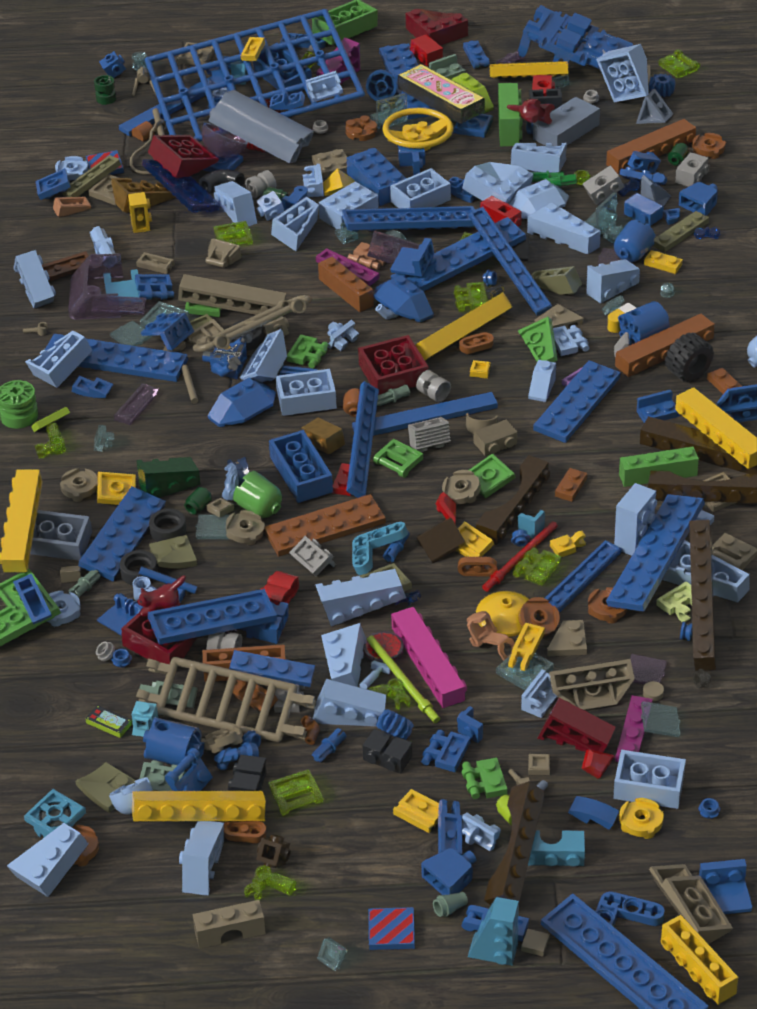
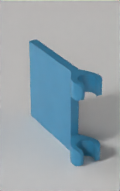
(123, 288)

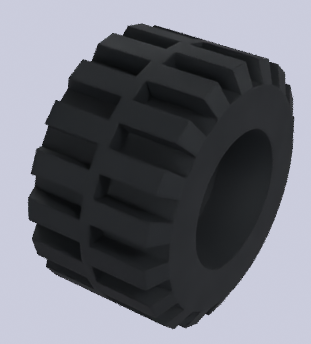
(689, 357)

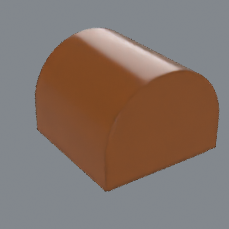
(142, 131)

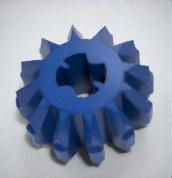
(663, 84)
(394, 724)

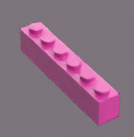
(428, 657)

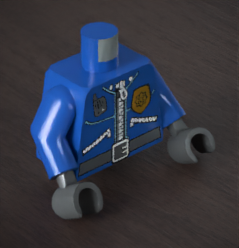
(231, 360)

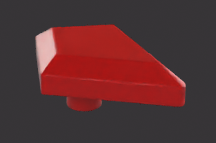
(446, 506)
(596, 762)

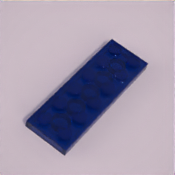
(183, 188)

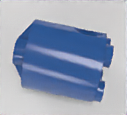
(644, 322)
(171, 741)

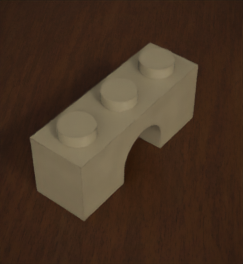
(212, 924)

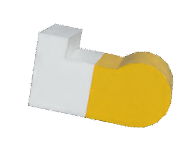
(613, 323)

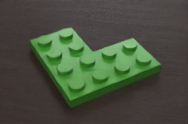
(14, 618)

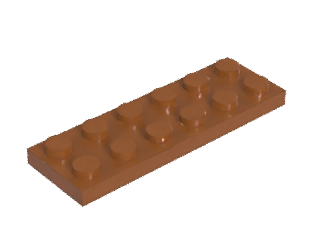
(325, 524)

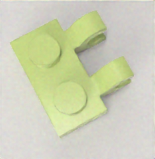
(676, 601)

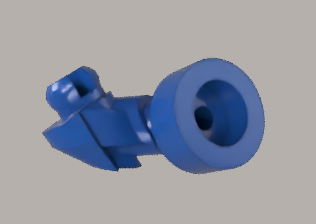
(229, 755)

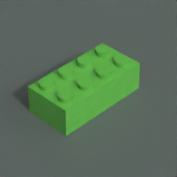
(348, 20)
(509, 121)

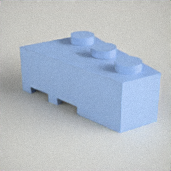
(60, 360)
(348, 705)

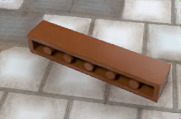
(658, 142)
(655, 348)

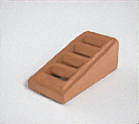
(70, 205)

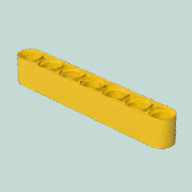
(463, 326)

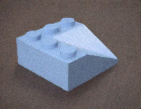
(625, 72)
(496, 180)

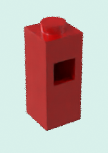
(499, 210)

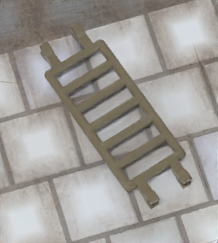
(170, 671)

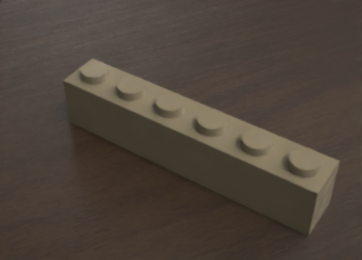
(227, 295)

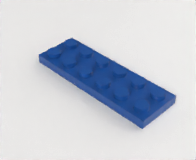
(576, 401)
(121, 533)
(212, 616)

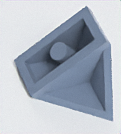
(654, 109)
(654, 191)

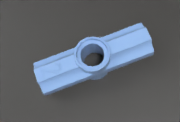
(101, 242)

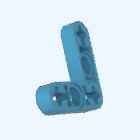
(372, 540)

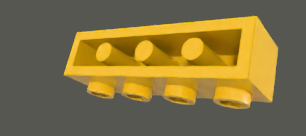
(699, 959)

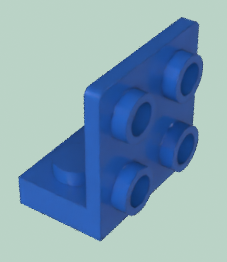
(414, 261)
(171, 327)
(727, 884)

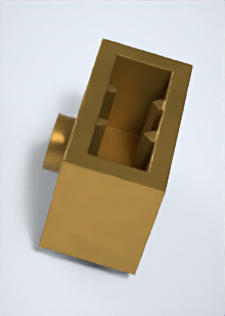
(324, 435)

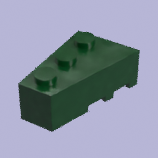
(168, 476)

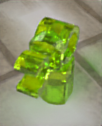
(55, 445)
(394, 690)
(264, 878)

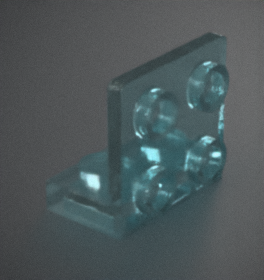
(387, 107)
(604, 214)

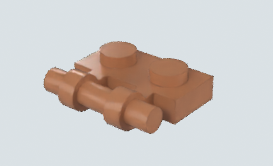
(360, 256)

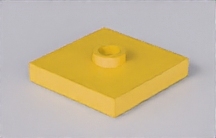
(113, 487)

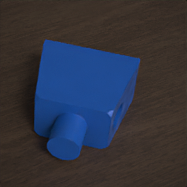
(699, 197)
(449, 871)

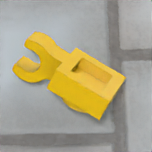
(565, 545)

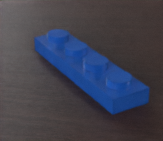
(273, 668)

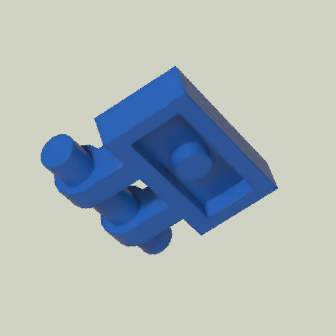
(154, 286)
(451, 753)

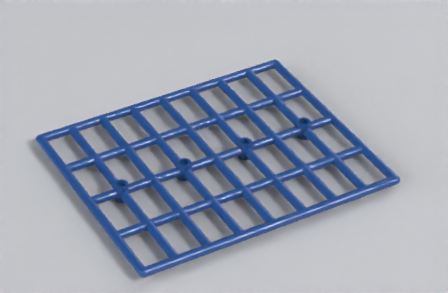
(230, 82)

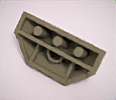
(593, 684)

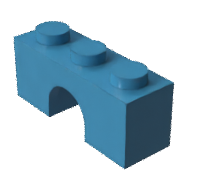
(567, 852)

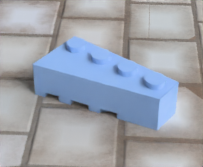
(564, 228)

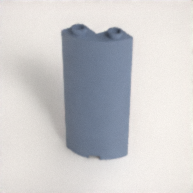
(260, 126)

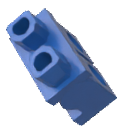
(270, 631)

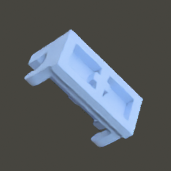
(324, 86)
(313, 181)
(538, 695)

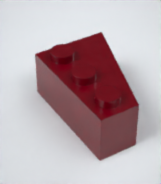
(576, 727)

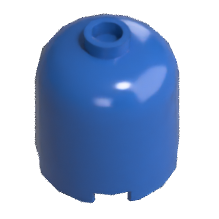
(634, 241)

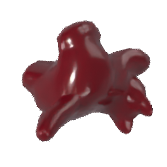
(532, 110)
(163, 597)

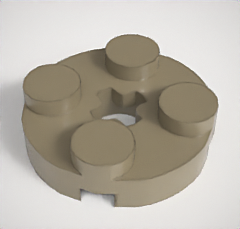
(86, 487)
(466, 494)
(244, 535)
(222, 737)

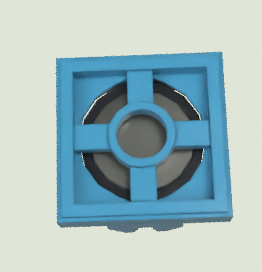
(53, 811)

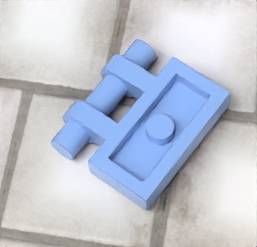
(566, 344)

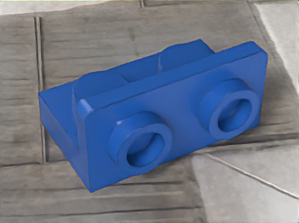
(657, 406)

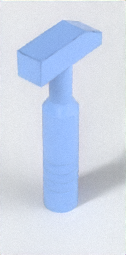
(378, 667)

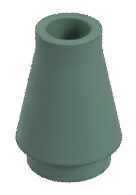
(449, 903)

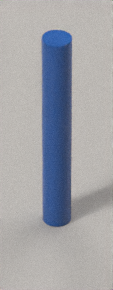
(166, 579)

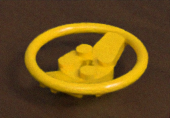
(420, 134)

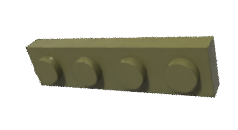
(92, 176)
(680, 231)

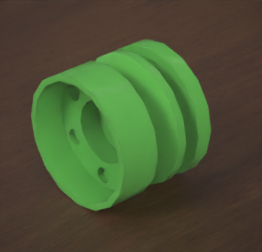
(18, 404)

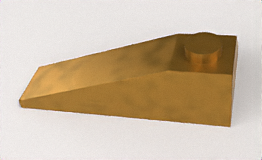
(124, 186)

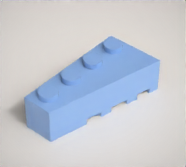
(727, 579)
(360, 595)

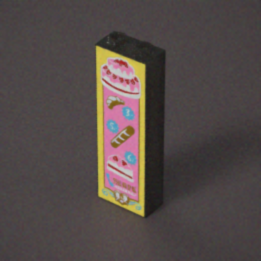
(441, 93)

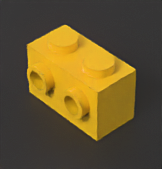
(139, 212)

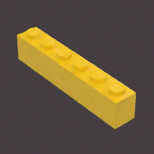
(718, 426)
(21, 520)
(198, 806)

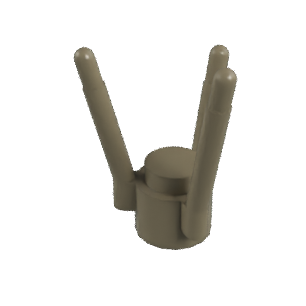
(142, 77)

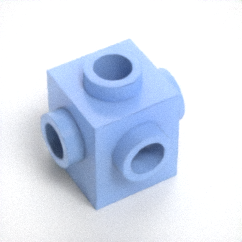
(269, 206)

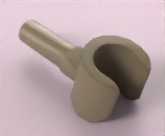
(41, 329)
(517, 778)

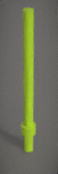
(423, 704)

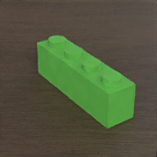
(638, 467)

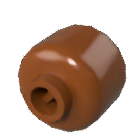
(350, 401)

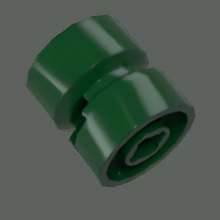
(105, 89)

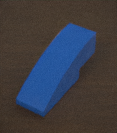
(32, 599)

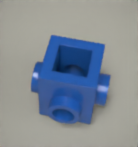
(113, 64)

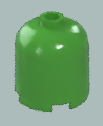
(258, 495)

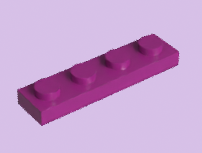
(364, 273)
(633, 728)

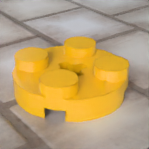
(641, 827)

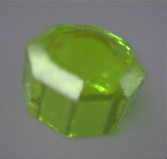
(582, 176)

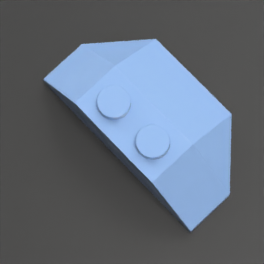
(537, 196)
(267, 358)

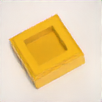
(480, 369)

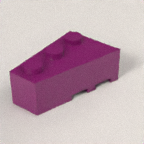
(337, 63)

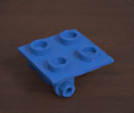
(120, 613)

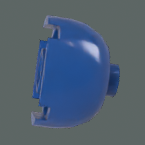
(381, 85)

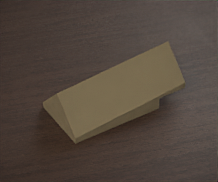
(692, 900)

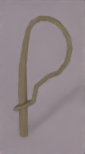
(158, 129)

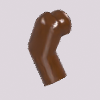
(312, 729)

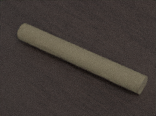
(189, 383)

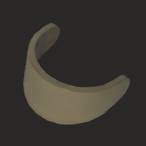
(474, 424)

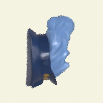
(234, 477)

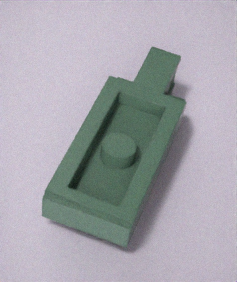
(174, 694)

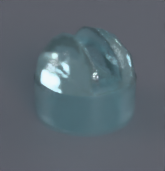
(667, 290)

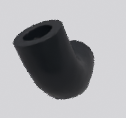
(220, 177)

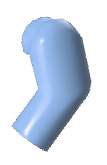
(385, 313)

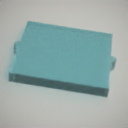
(129, 334)
(211, 527)
(660, 719)

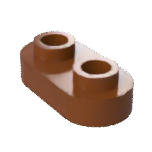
(476, 343)
(477, 566)
(245, 831)

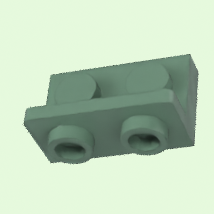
(447, 66)
(156, 775)

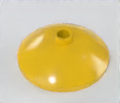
(504, 611)

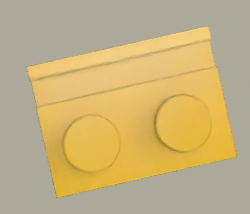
(476, 542)
(418, 810)

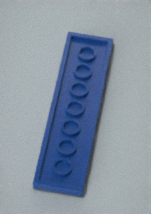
(396, 61)
(407, 218)
(462, 256)
(131, 359)
(655, 553)
(617, 958)

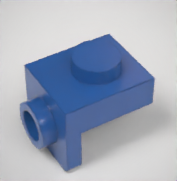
(469, 726)

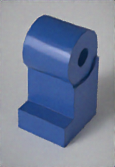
(641, 161)
(299, 193)

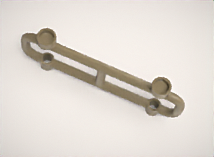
(222, 339)

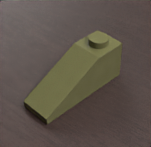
(558, 280)

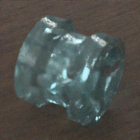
(139, 60)

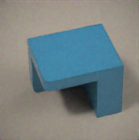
(238, 69)
(531, 524)

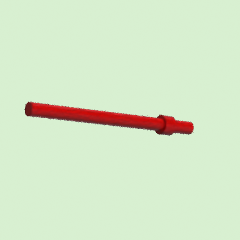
(498, 575)

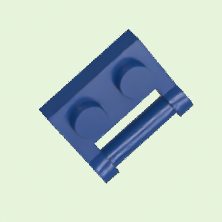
(194, 779)

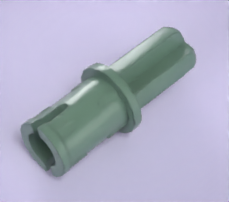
(393, 395)
(85, 583)

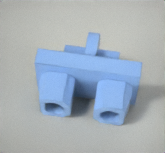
(339, 332)
(479, 832)

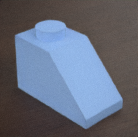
(542, 380)

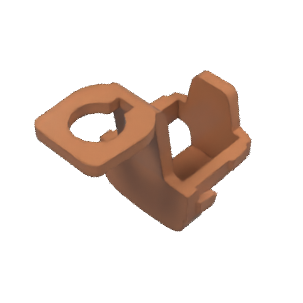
(487, 633)

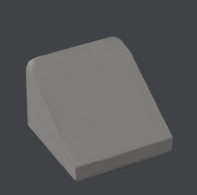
(622, 343)

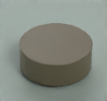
(653, 690)

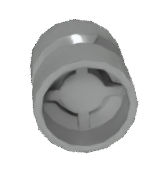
(259, 183)
(433, 386)
(223, 641)

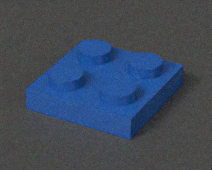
(53, 184)

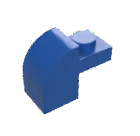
(411, 157)

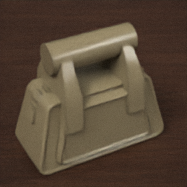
(222, 253)

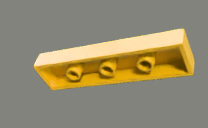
(525, 69)

